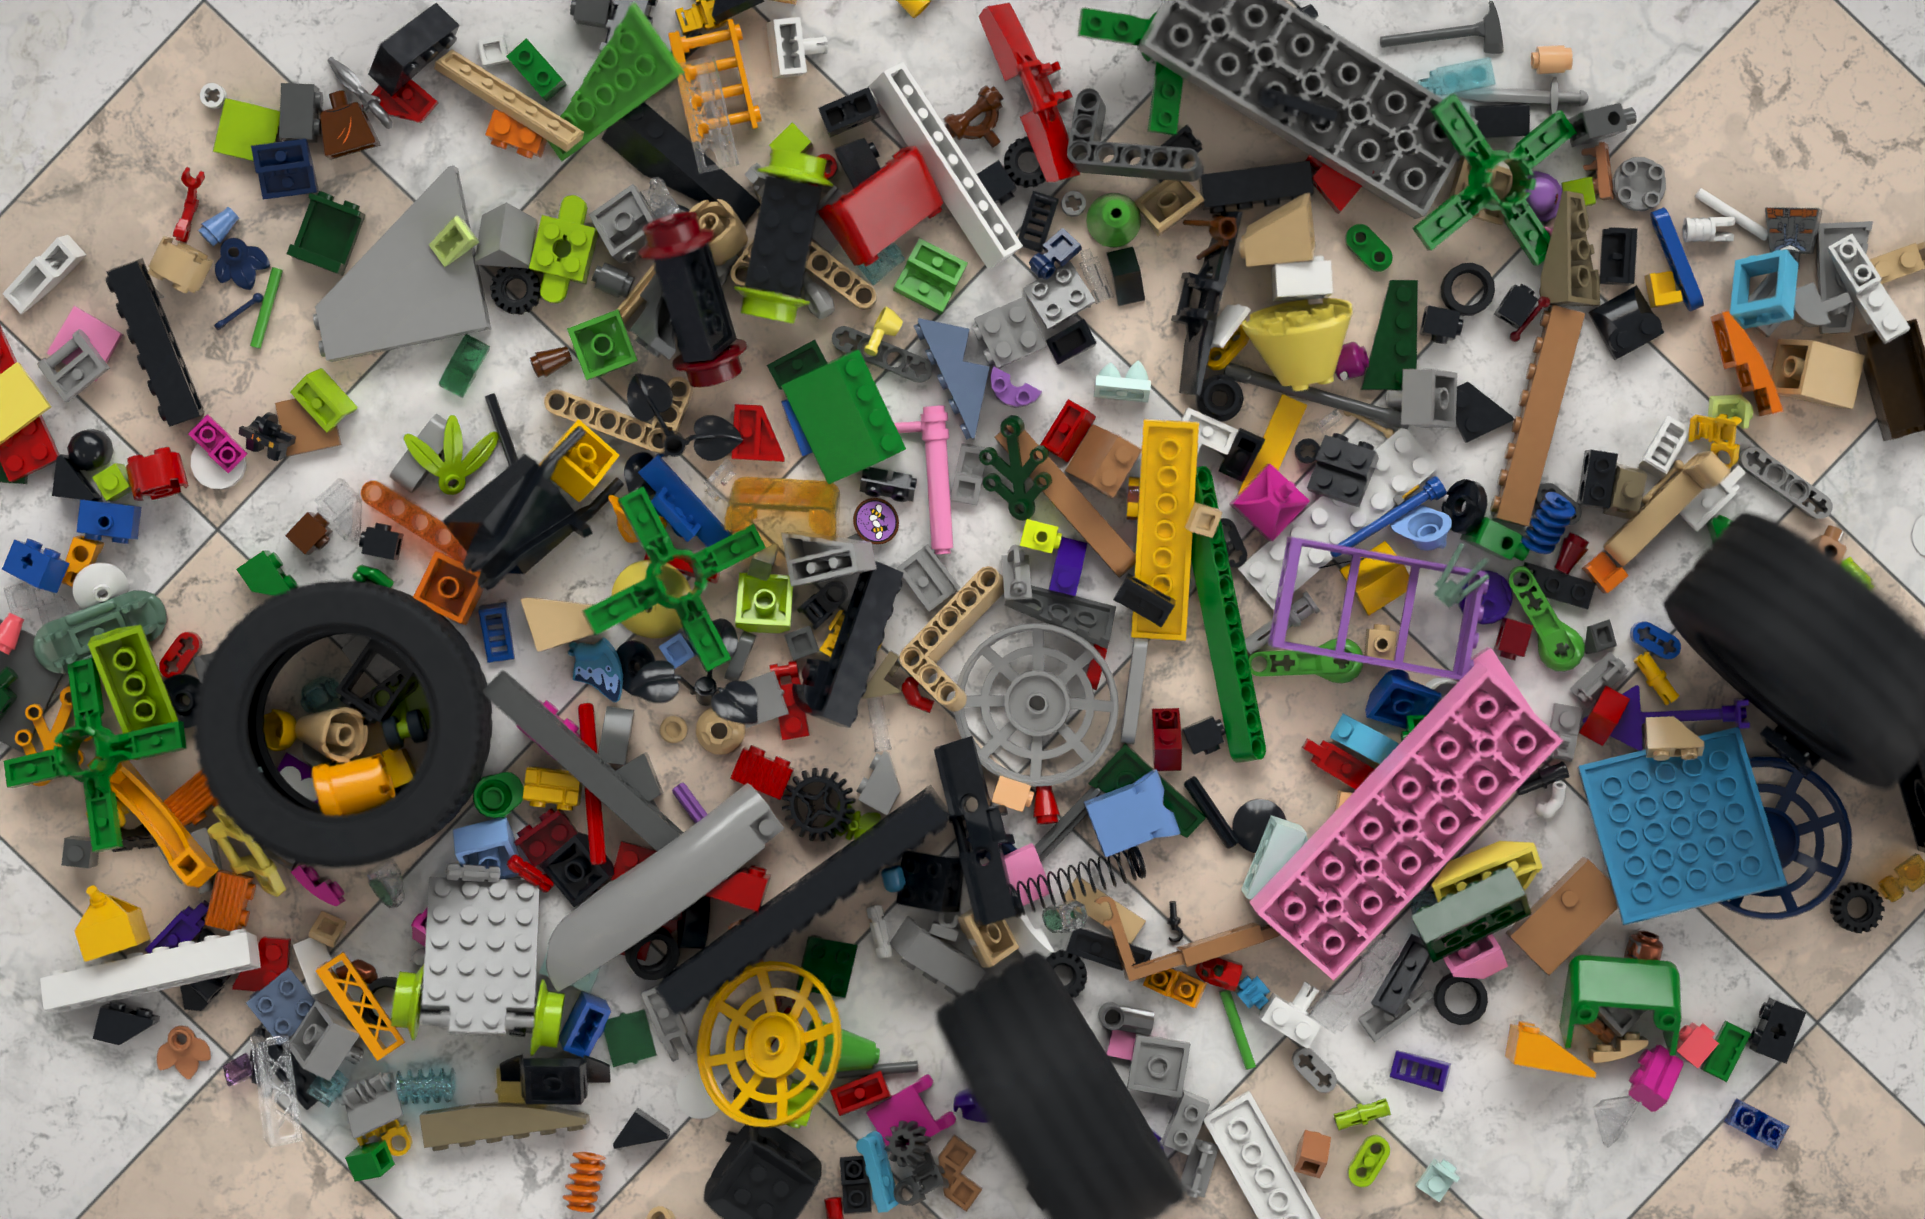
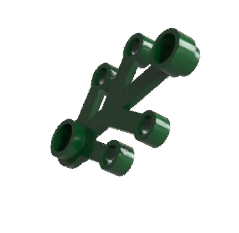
(1015, 472)

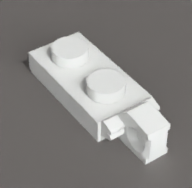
(1711, 500)

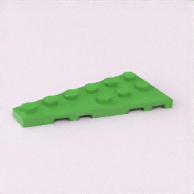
(622, 77)

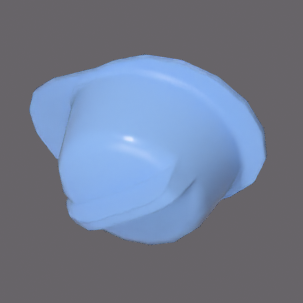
(1424, 527)

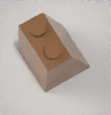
(1103, 460)

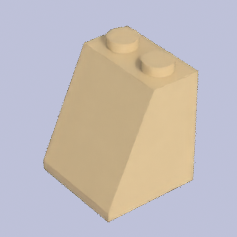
(1281, 235)
(1817, 372)
(555, 621)

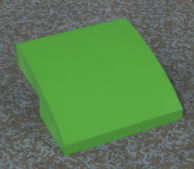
(930, 276)

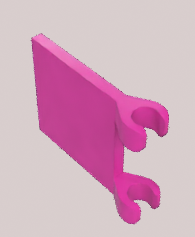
(908, 1107)

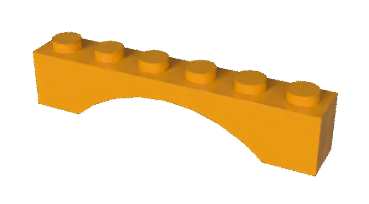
(177, 844)

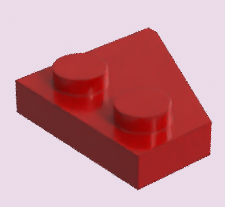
(408, 103)
(757, 435)
(274, 960)

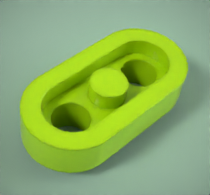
(1370, 1161)

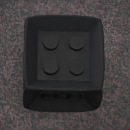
(763, 1176)

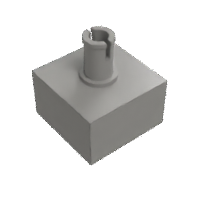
(1426, 398)
(325, 1041)

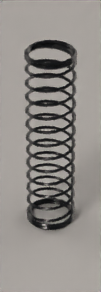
(1133, 851)

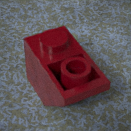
(1166, 739)

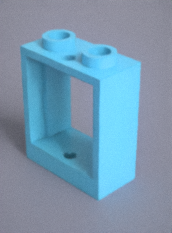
(1776, 308)

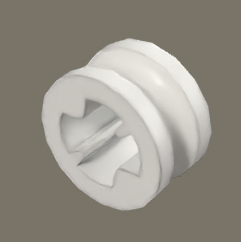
(214, 87)

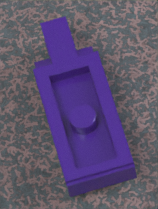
(181, 928)

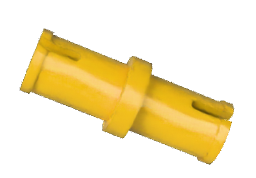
(1656, 678)

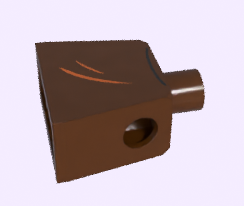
(346, 128)

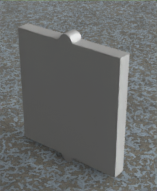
(770, 697)

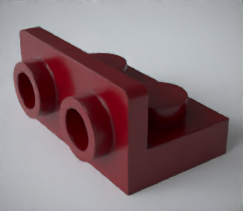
(546, 837)

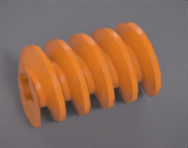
(585, 1181)

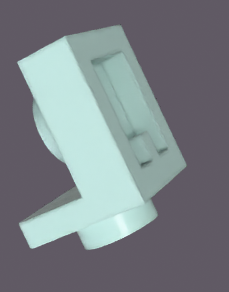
(1438, 1179)

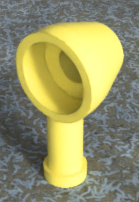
(886, 324)

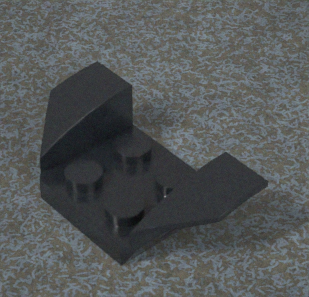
(554, 1079)

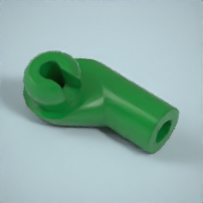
(375, 575)

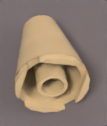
(334, 733)

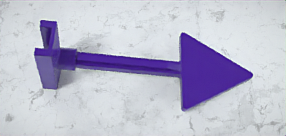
(1630, 724)

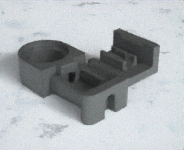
(925, 1175)

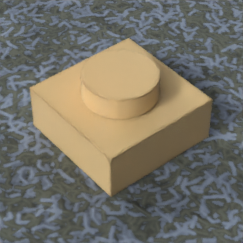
(1203, 520)
(327, 929)

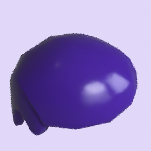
(968, 1106)

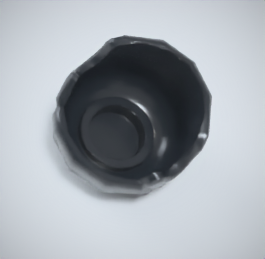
(90, 449)

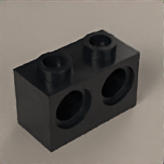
(1597, 479)

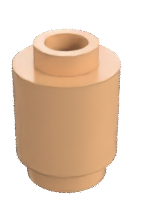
(1552, 59)

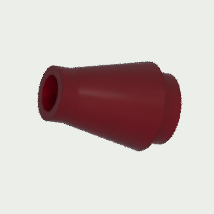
(1571, 552)

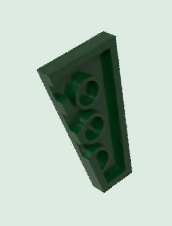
(1395, 338)
(1127, 768)

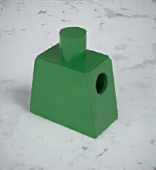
(1497, 540)

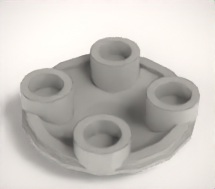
(1639, 183)

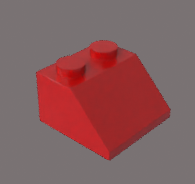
(743, 888)

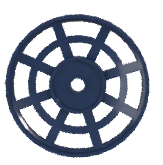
(1787, 840)

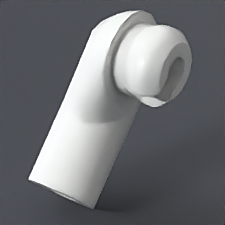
(1555, 802)

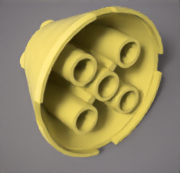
(1301, 339)

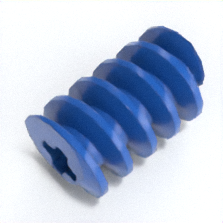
(1549, 524)

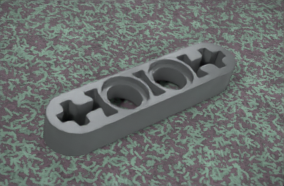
(883, 351)

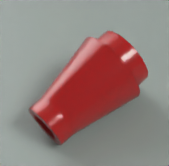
(1045, 806)

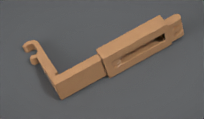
(1187, 954)

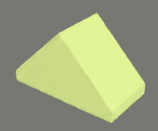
(453, 241)

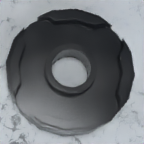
(1475, 507)

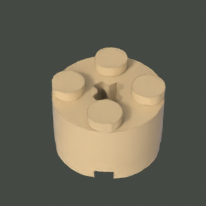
(727, 229)
(180, 264)

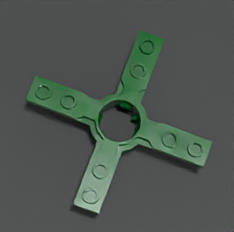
(1130, 31)
(1476, 196)
(651, 590)
(112, 748)

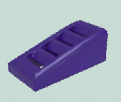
(1418, 1080)

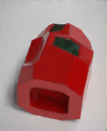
(1220, 972)

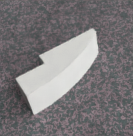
(44, 273)

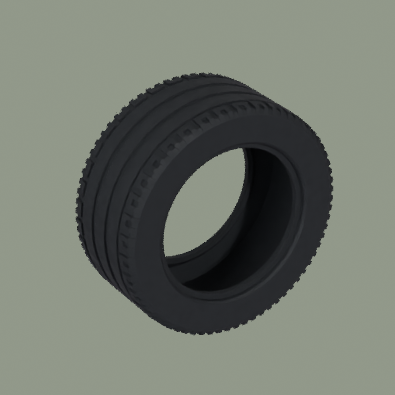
(1808, 646)
(233, 735)
(1056, 1098)

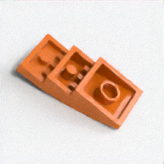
(1739, 352)

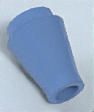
(217, 227)

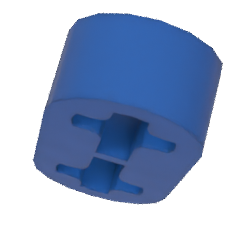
(1658, 634)

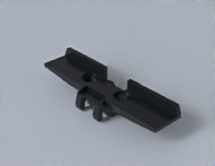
(1202, 321)
(986, 884)

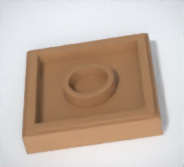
(308, 432)

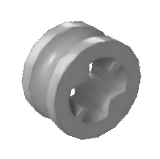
(1077, 196)

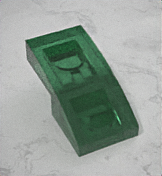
(464, 365)

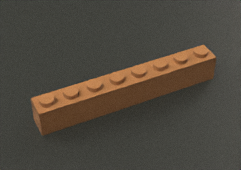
(1538, 415)

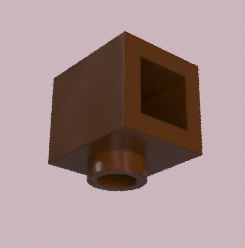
(310, 533)

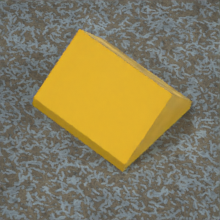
(1378, 580)

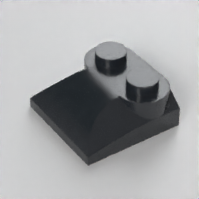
(1626, 322)
(573, 872)

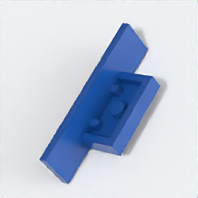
(680, 505)

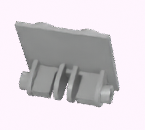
(1059, 295)
(372, 1104)

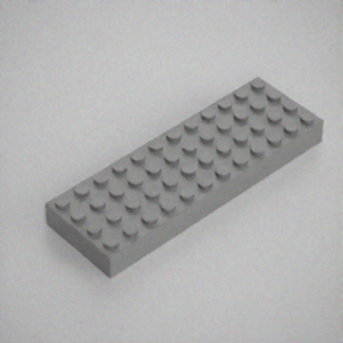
(1256, 44)

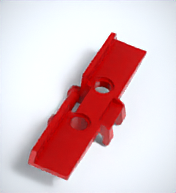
(1018, 58)

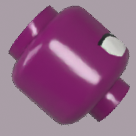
(1351, 362)

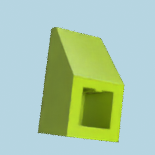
(798, 1102)

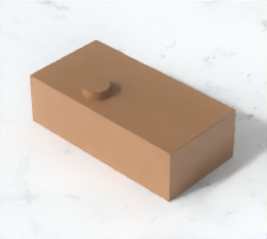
(1565, 916)

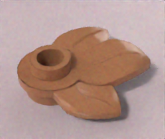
(183, 1055)

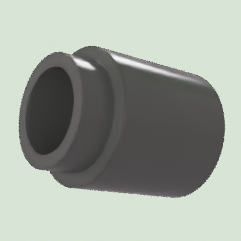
(612, 280)

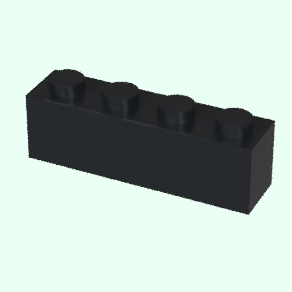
(1255, 186)

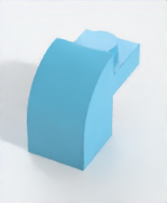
(1363, 739)

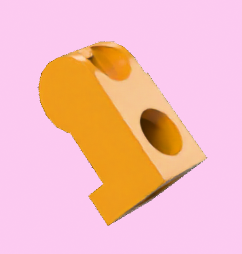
(80, 554)

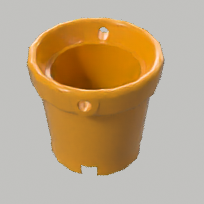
(352, 786)

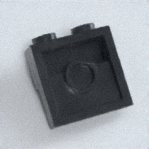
(1343, 469)

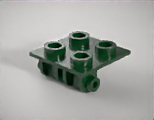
(830, 963)

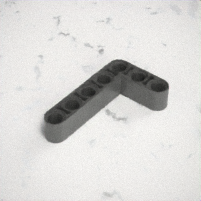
(1123, 153)

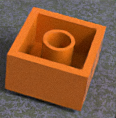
(449, 588)

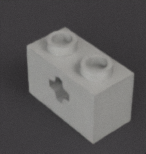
(1185, 1122)

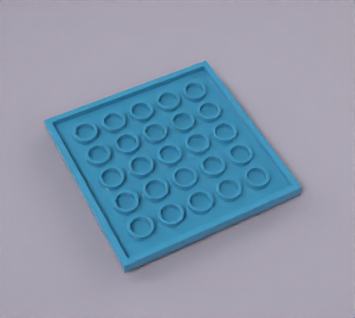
(1681, 828)

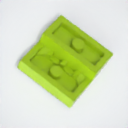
(244, 126)

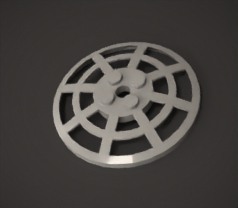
(1043, 721)

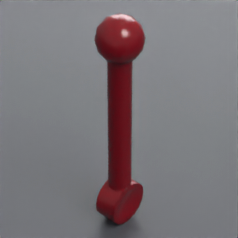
(1543, 302)

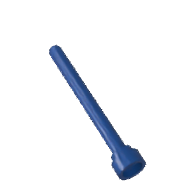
(1432, 490)

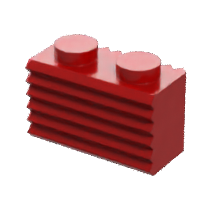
(762, 772)

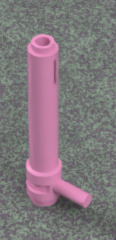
(935, 437)

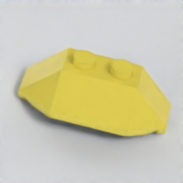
(1483, 862)

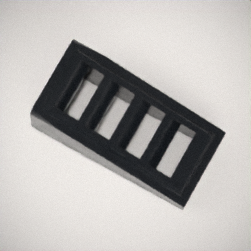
(1045, 199)

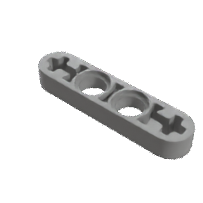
(1783, 485)
(1134, 690)

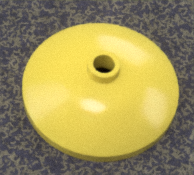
(658, 621)

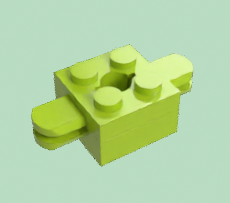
(563, 249)

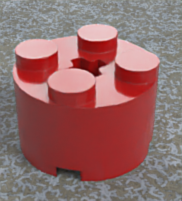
(156, 474)

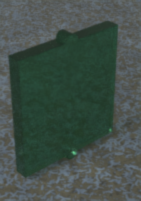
(629, 1038)

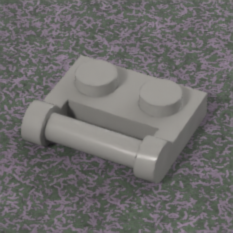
(79, 372)

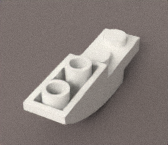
(1866, 289)

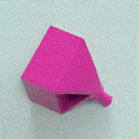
(1269, 502)

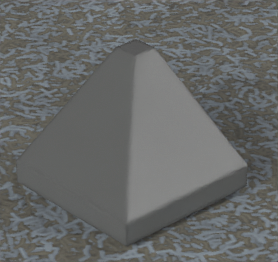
(1599, 637)

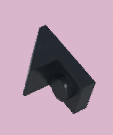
(1241, 455)

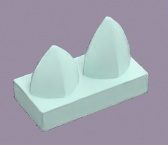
(1131, 388)

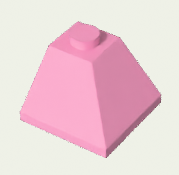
(1477, 959)

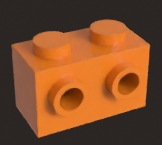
(507, 131)

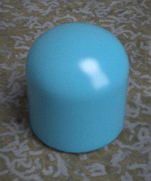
(893, 878)

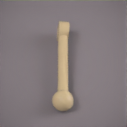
(1387, 432)
(1677, 465)

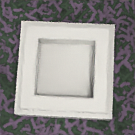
(493, 51)

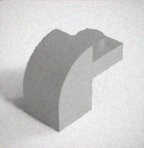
(1810, 309)

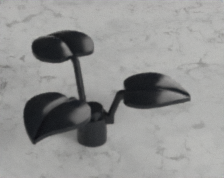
(652, 395)
(734, 703)

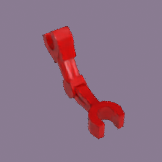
(183, 227)

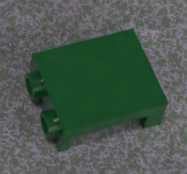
(327, 233)

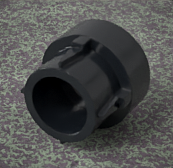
(1232, 391)

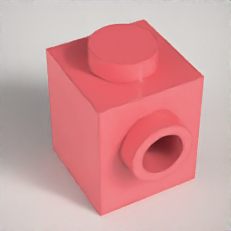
(1696, 1043)

